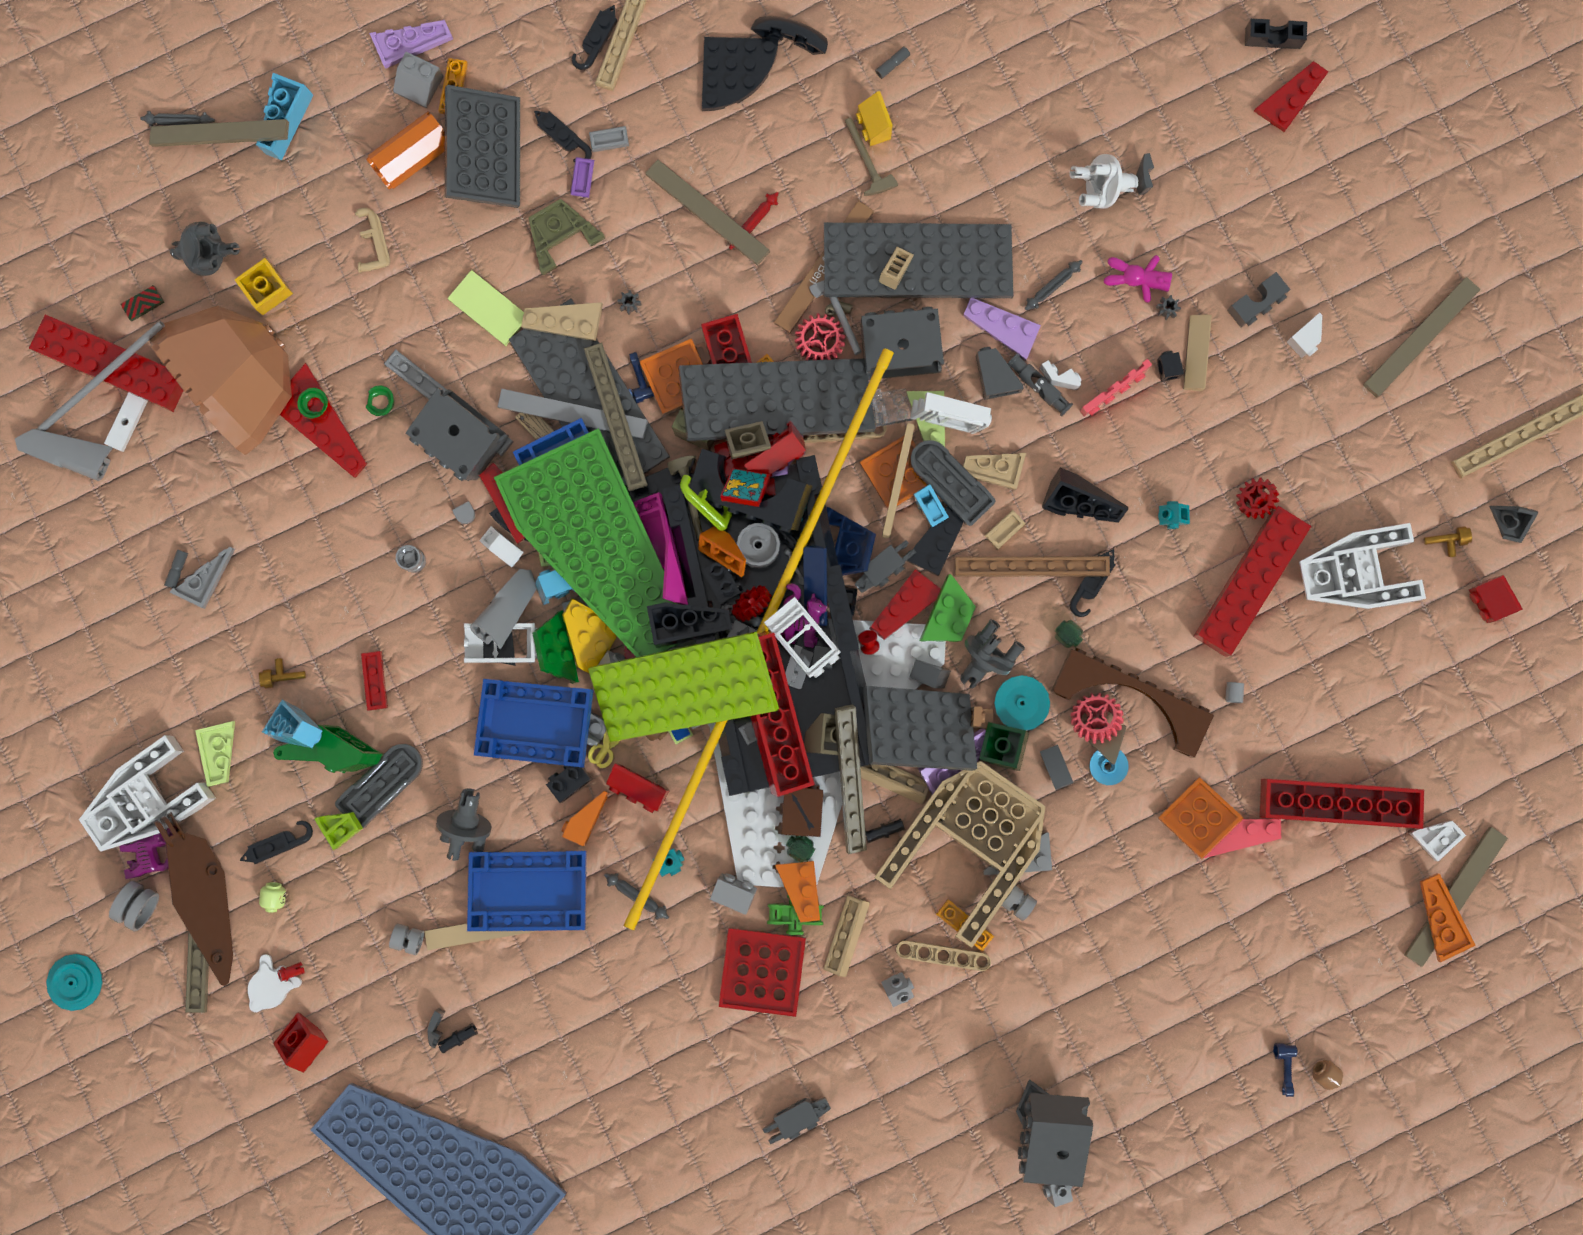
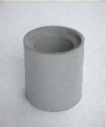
(1234, 692)

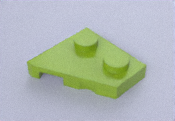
(338, 828)

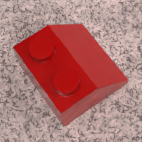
(1494, 599)
(300, 1043)

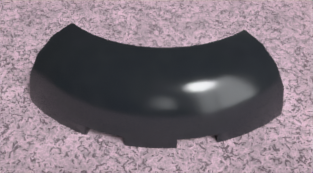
(802, 34)

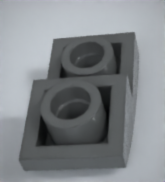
(1056, 767)

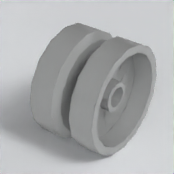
(769, 541)
(133, 906)

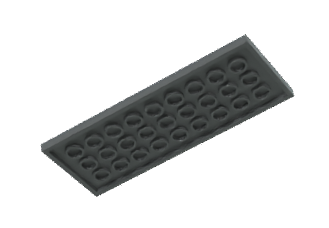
(945, 262)
(564, 375)
(810, 394)

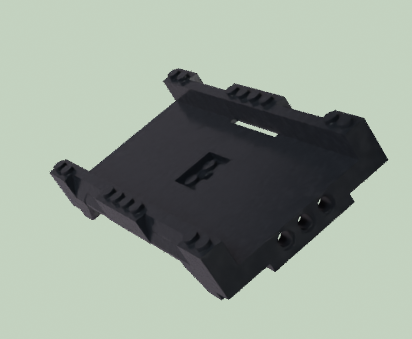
(818, 695)

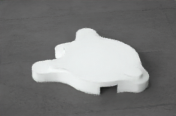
(266, 989)

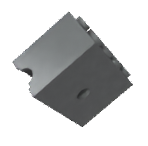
(912, 330)
(456, 435)
(1055, 1140)

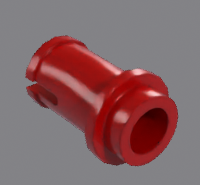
(291, 971)

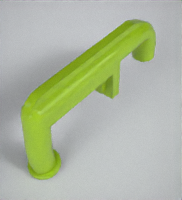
(703, 506)

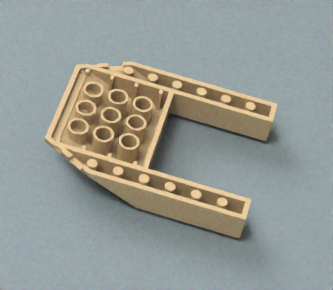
(989, 820)

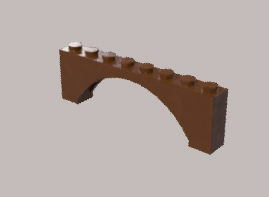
(1185, 720)

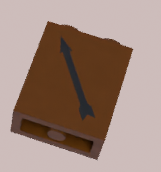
(803, 812)

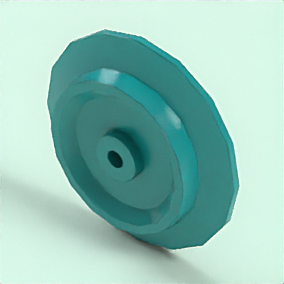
(1034, 699)
(74, 982)

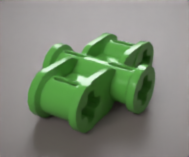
(787, 915)

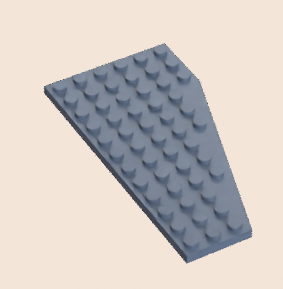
(436, 1170)

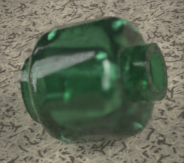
(1069, 634)
(800, 848)

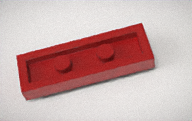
(374, 680)

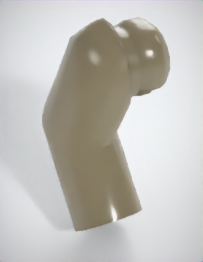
(847, 308)

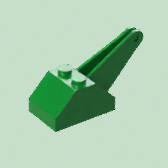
(335, 750)

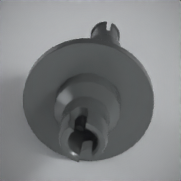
(202, 248)
(986, 655)
(464, 825)

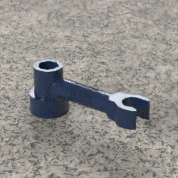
(642, 392)
(1286, 1052)

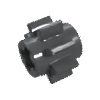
(632, 298)
(1166, 303)

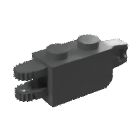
(883, 566)
(797, 1118)

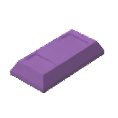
(582, 177)

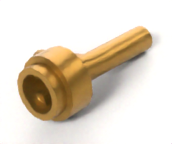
(1462, 536)
(267, 679)

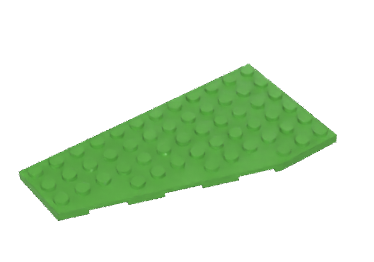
(590, 532)

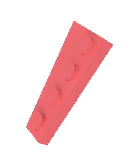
(1120, 386)
(1247, 834)

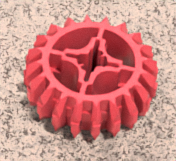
(826, 335)
(1089, 729)

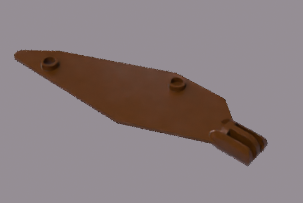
(199, 894)

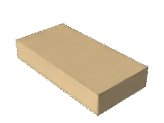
(1005, 529)

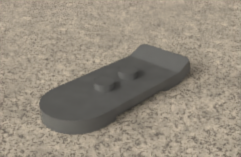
(951, 481)
(381, 783)

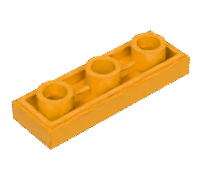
(454, 75)
(955, 917)

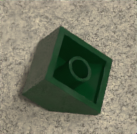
(1004, 746)

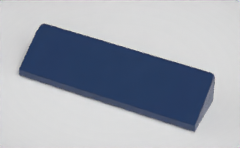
(815, 576)

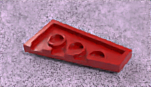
(1287, 102)
(491, 485)
(907, 603)

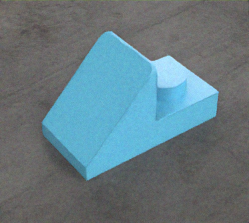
(930, 505)

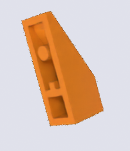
(722, 549)
(581, 824)

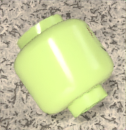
(272, 897)

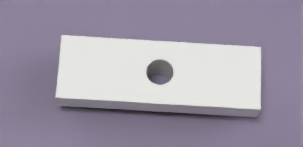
(131, 412)

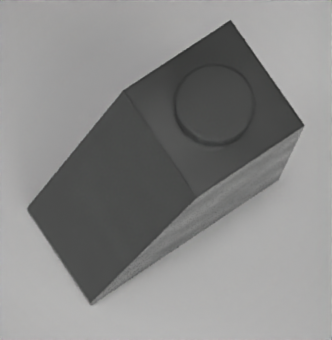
(996, 375)

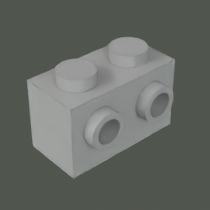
(733, 893)

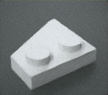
(1438, 838)

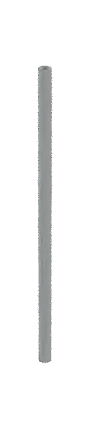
(101, 376)

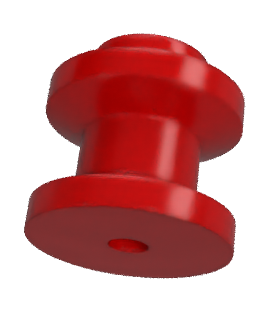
(868, 642)

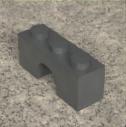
(1272, 291)

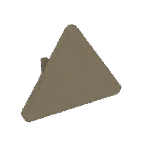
(1111, 748)

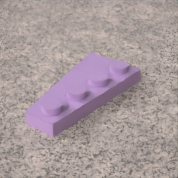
(415, 40)

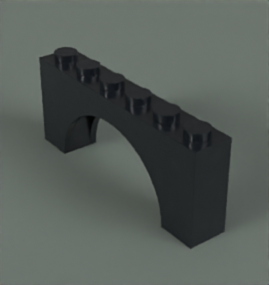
(782, 509)

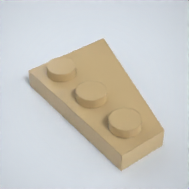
(996, 469)

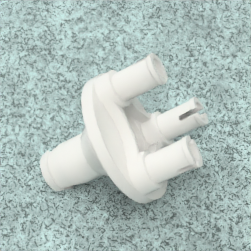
(1103, 181)

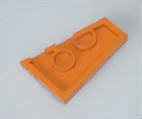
(801, 888)

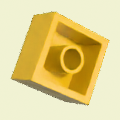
(263, 286)

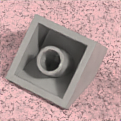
(417, 79)

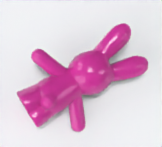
(1136, 275)

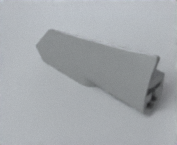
(66, 452)
(505, 609)

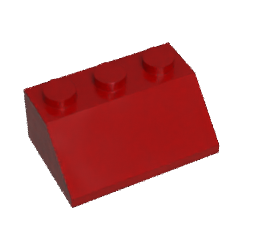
(636, 788)

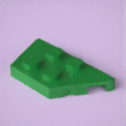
(554, 649)

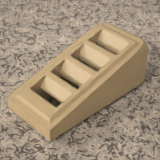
(891, 278)

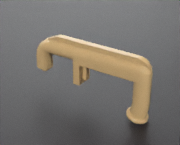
(379, 240)

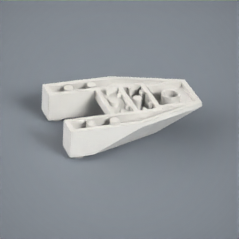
(1351, 572)
(131, 803)

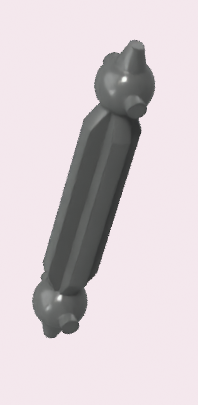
(176, 119)
(1053, 285)
(632, 893)

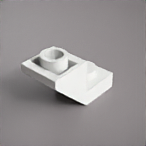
(1068, 379)
(501, 546)

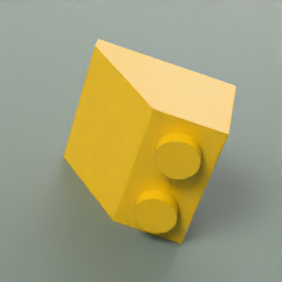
(874, 119)

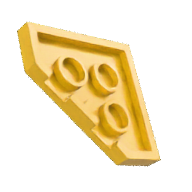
(587, 635)

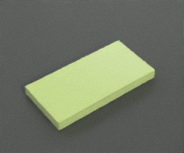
(487, 307)

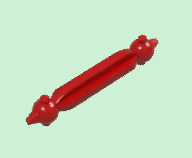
(759, 213)

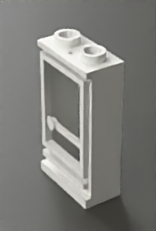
(951, 413)
(783, 619)
(474, 647)

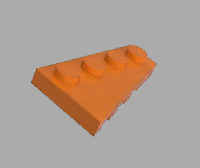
(1446, 924)

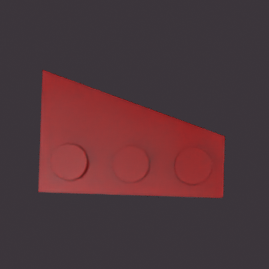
(784, 448)

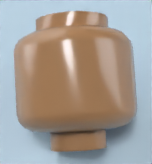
(1327, 1074)

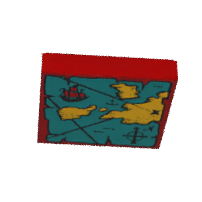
(745, 487)

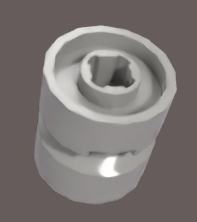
(410, 558)
(1019, 903)
(400, 936)

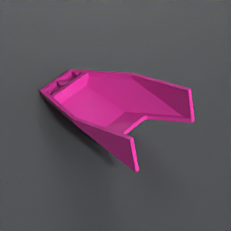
(657, 525)

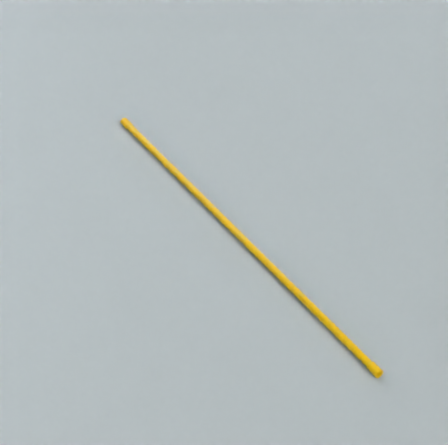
(882, 364)

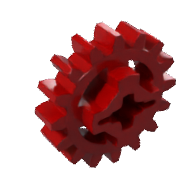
(1257, 498)
(751, 603)

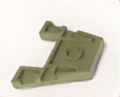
(556, 225)

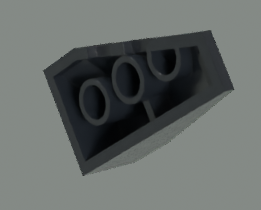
(682, 623)

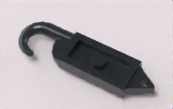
(597, 37)
(561, 133)
(1090, 587)
(276, 845)

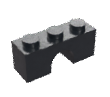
(1260, 34)

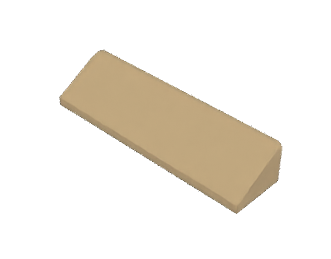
(1197, 352)
(896, 781)
(846, 936)

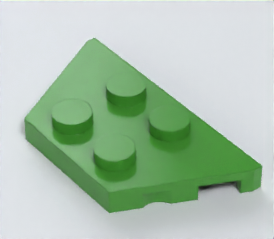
(949, 615)

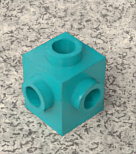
(1174, 515)
(673, 869)

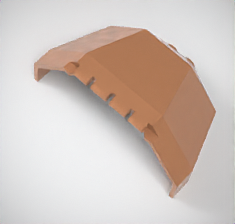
(229, 370)

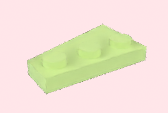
(928, 430)
(216, 751)

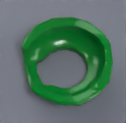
(376, 391)
(304, 399)

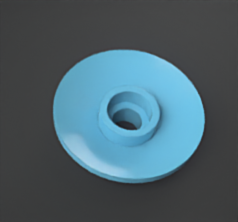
(1112, 776)

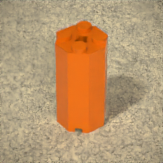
(408, 151)

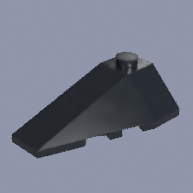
(1076, 496)

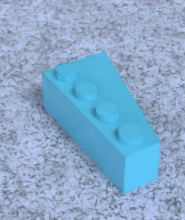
(289, 102)
(551, 585)
(292, 726)

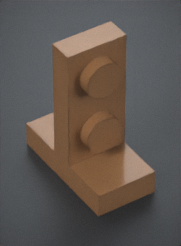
(981, 717)

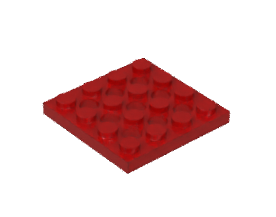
(734, 958)

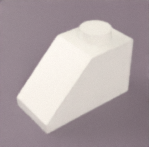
(1308, 337)

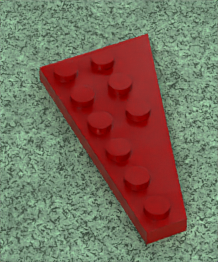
(326, 430)

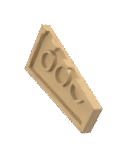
(566, 320)

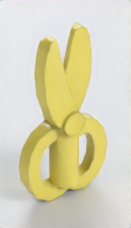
(605, 748)

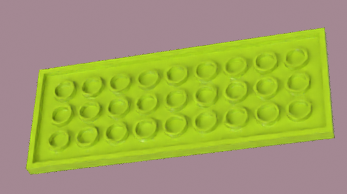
(684, 687)

